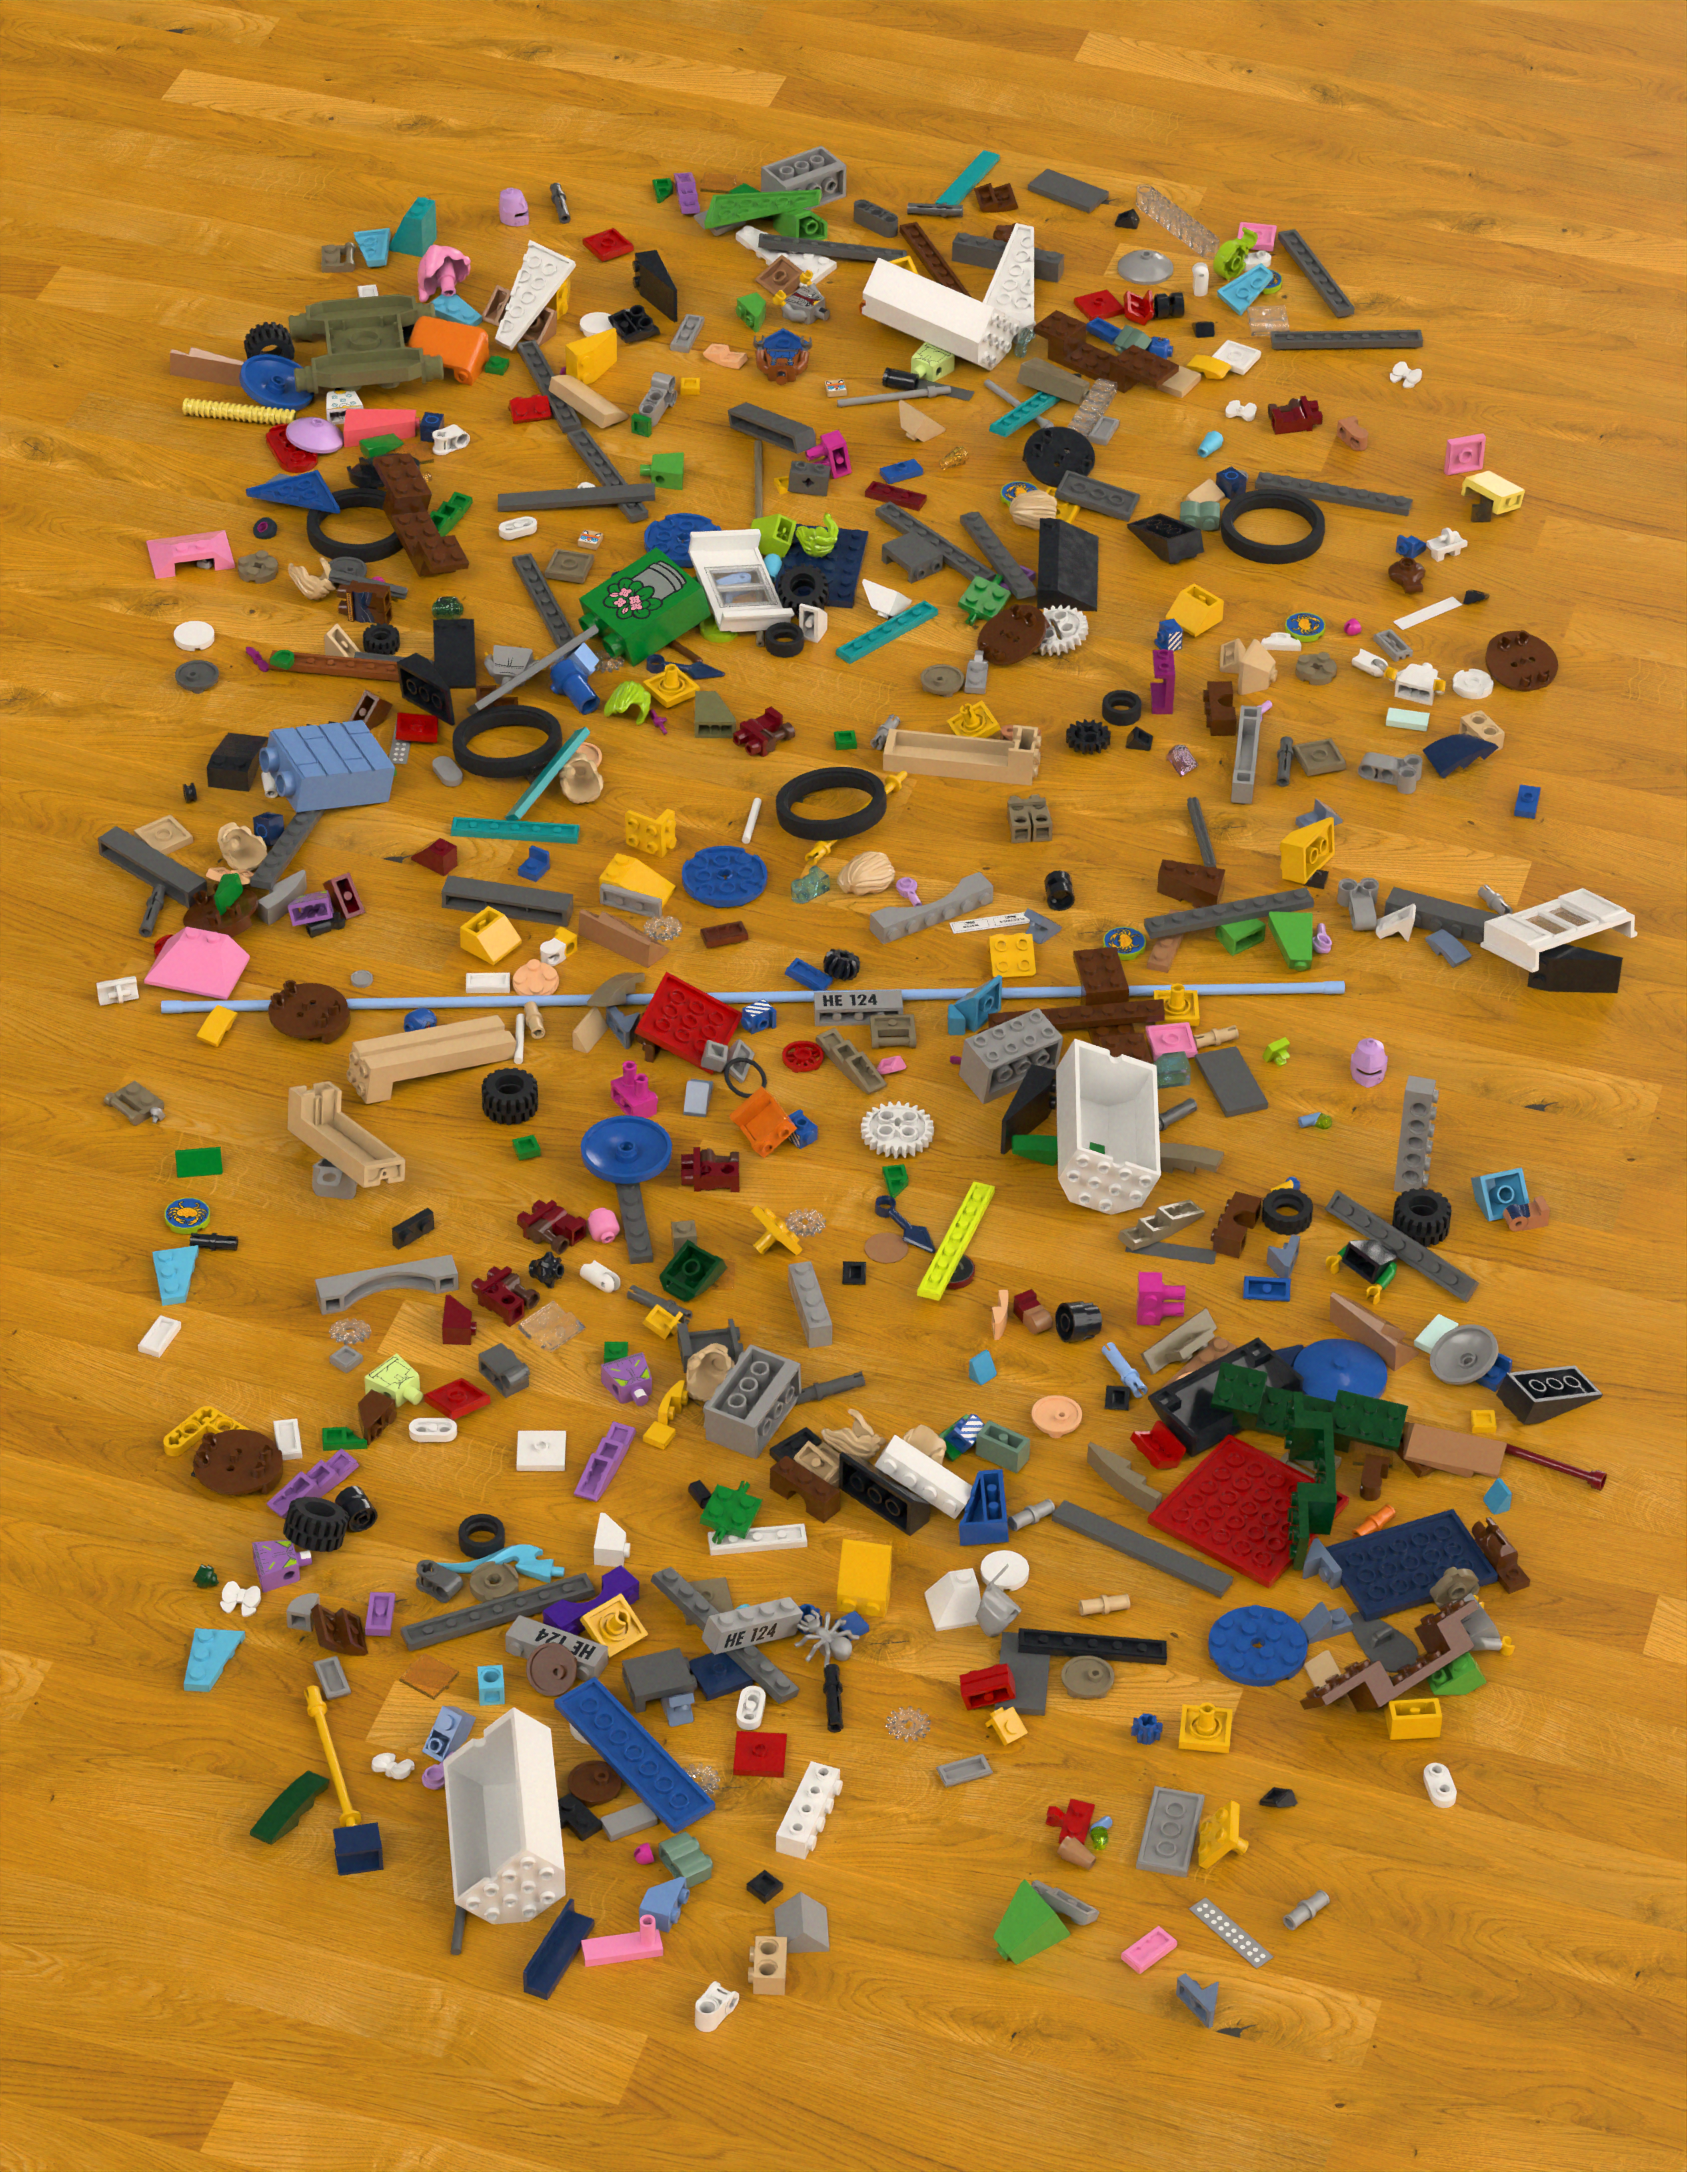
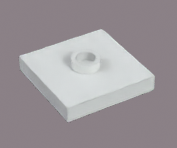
(1238, 356)
(541, 1450)

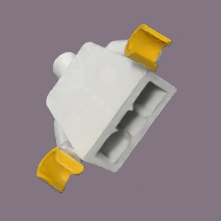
(1416, 683)

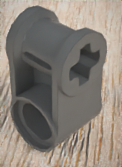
(439, 1583)

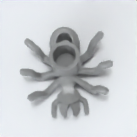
(831, 1641)

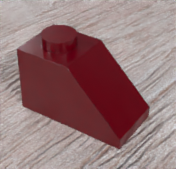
(437, 856)
(344, 896)
(457, 1323)

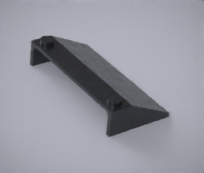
(1067, 566)
(1187, 1402)

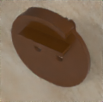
(1016, 622)
(1517, 649)
(234, 921)
(324, 1019)
(255, 1468)

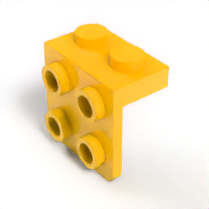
(650, 834)
(1012, 955)

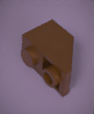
(375, 1414)

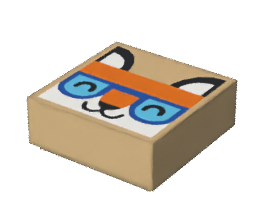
(835, 388)
(590, 539)

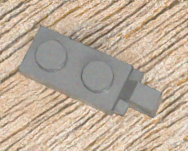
(976, 674)
(1065, 1903)

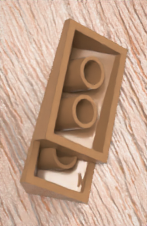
(540, 330)
(205, 366)
(620, 937)
(1371, 1331)
(1452, 1450)

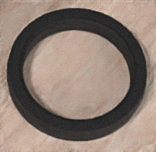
(366, 552)
(1272, 553)
(504, 716)
(834, 828)

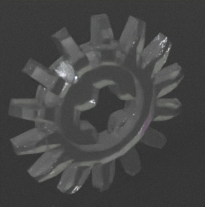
(607, 666)
(654, 930)
(814, 1222)
(360, 1328)
(905, 1716)
(708, 1776)

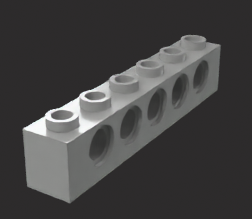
(1415, 1134)

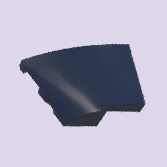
(1457, 751)

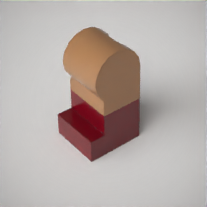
(1031, 1312)

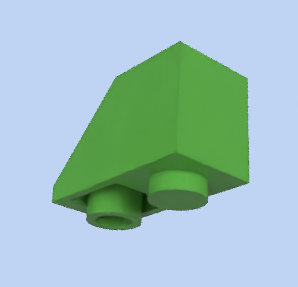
(752, 310)
(1457, 1677)

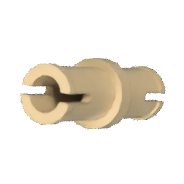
(534, 1020)
(1216, 1036)
(1104, 1604)

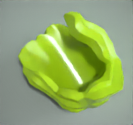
(818, 541)
(625, 695)

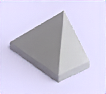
(739, 1069)

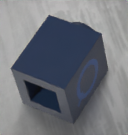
(429, 424)
(1231, 482)
(269, 827)

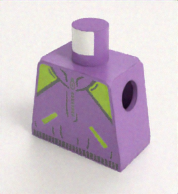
(313, 907)
(628, 1379)
(278, 1563)

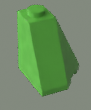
(800, 224)
(1294, 937)
(1028, 1926)

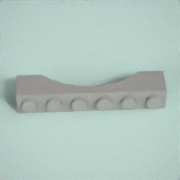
(1246, 755)
(898, 922)
(431, 1275)

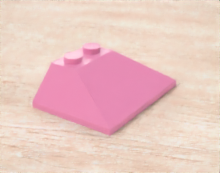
(186, 548)
(199, 963)

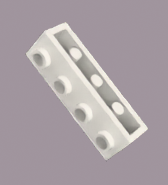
(924, 1476)
(808, 1810)

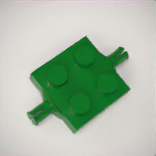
(984, 599)
(730, 1512)

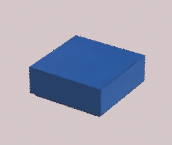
(854, 1623)

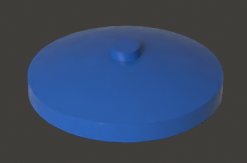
(272, 382)
(626, 1149)
(1341, 1366)

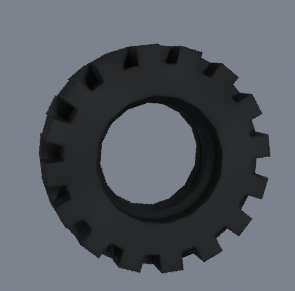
(381, 639)

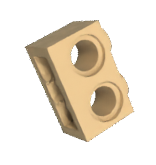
(1482, 727)
(769, 1965)

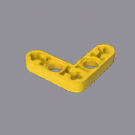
(209, 1425)

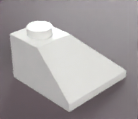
(885, 600)
(954, 1600)

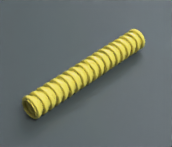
(238, 412)

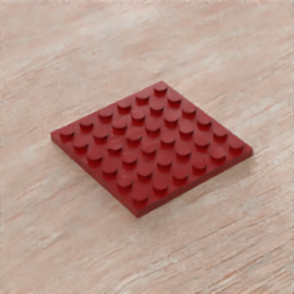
(1237, 1510)

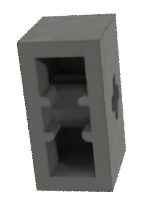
(809, 478)

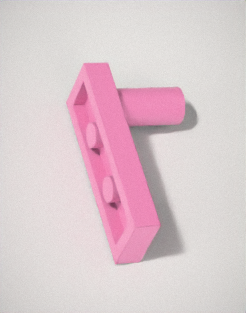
(624, 1946)

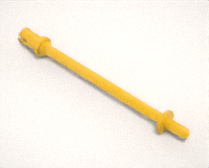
(822, 848)
(317, 1710)

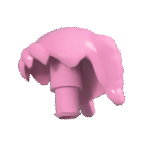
(443, 268)

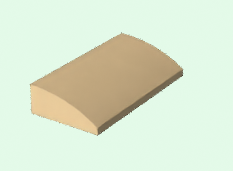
(586, 401)

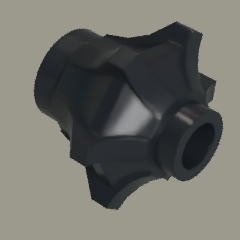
(547, 1269)

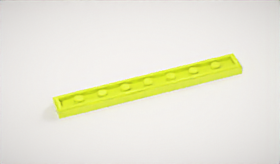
(956, 1241)

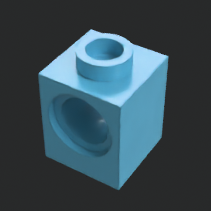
(491, 1685)

